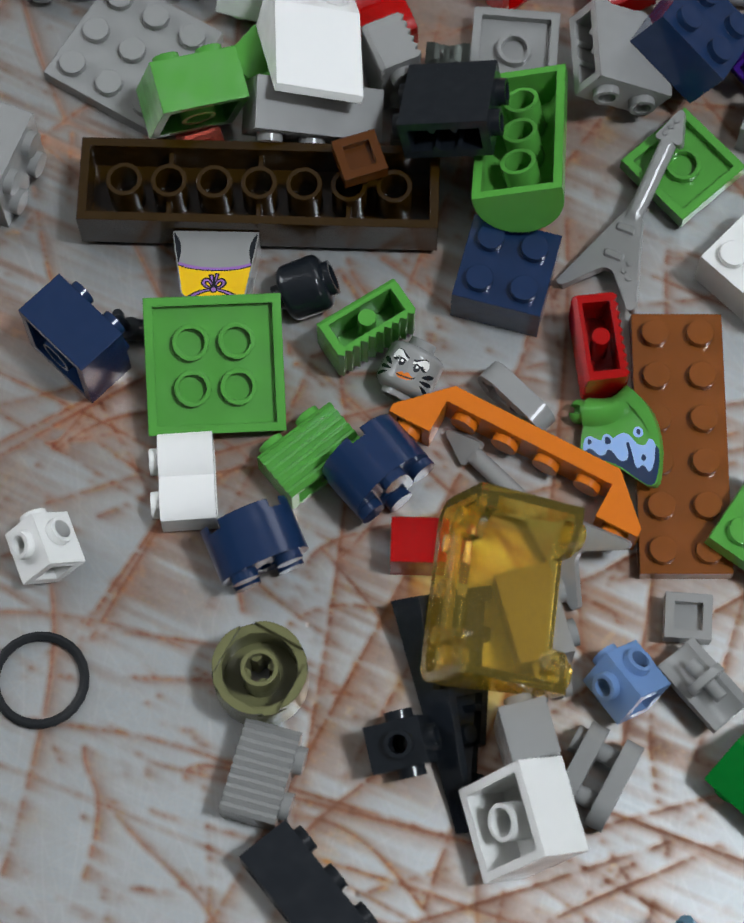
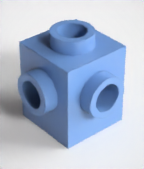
(625, 681)

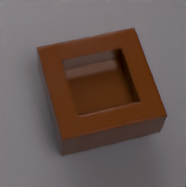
(359, 158)

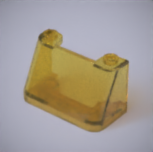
(499, 592)

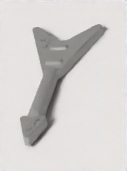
(620, 244)
(597, 539)

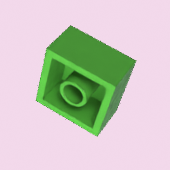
(192, 90)

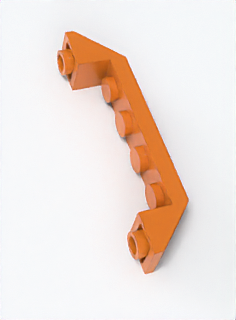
(510, 434)

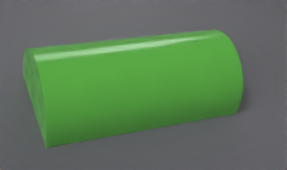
(525, 178)

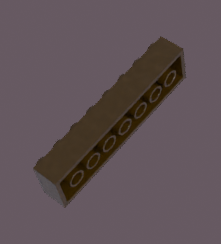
(280, 189)

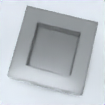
(687, 617)

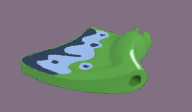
(623, 434)

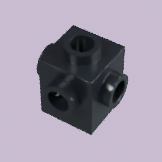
(386, 745)

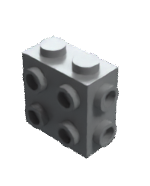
(609, 65)

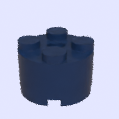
(377, 468)
(255, 542)

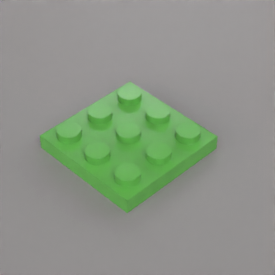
(214, 364)

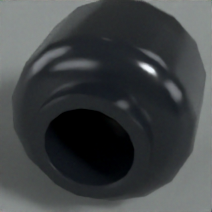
(306, 287)

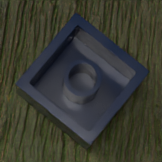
(692, 43)
(505, 277)
(76, 336)

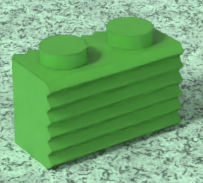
(366, 327)
(297, 459)

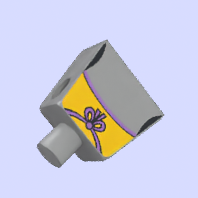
(216, 262)

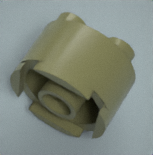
(251, 650)

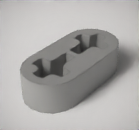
(515, 396)

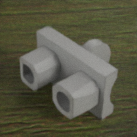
(703, 685)

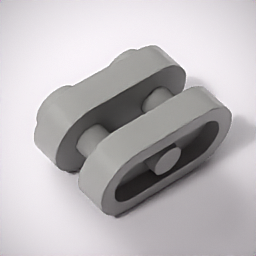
(590, 746)

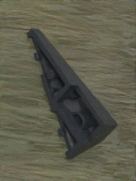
(455, 710)

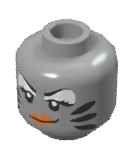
(409, 369)

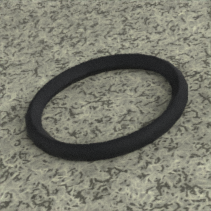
(83, 684)

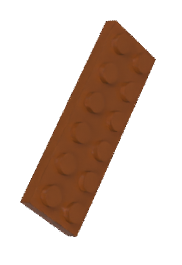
(681, 378)

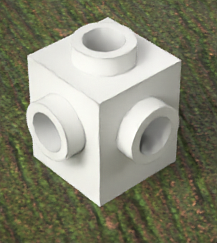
(44, 546)

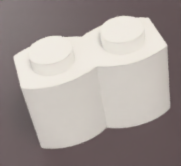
(186, 481)

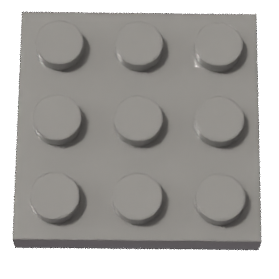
(113, 48)

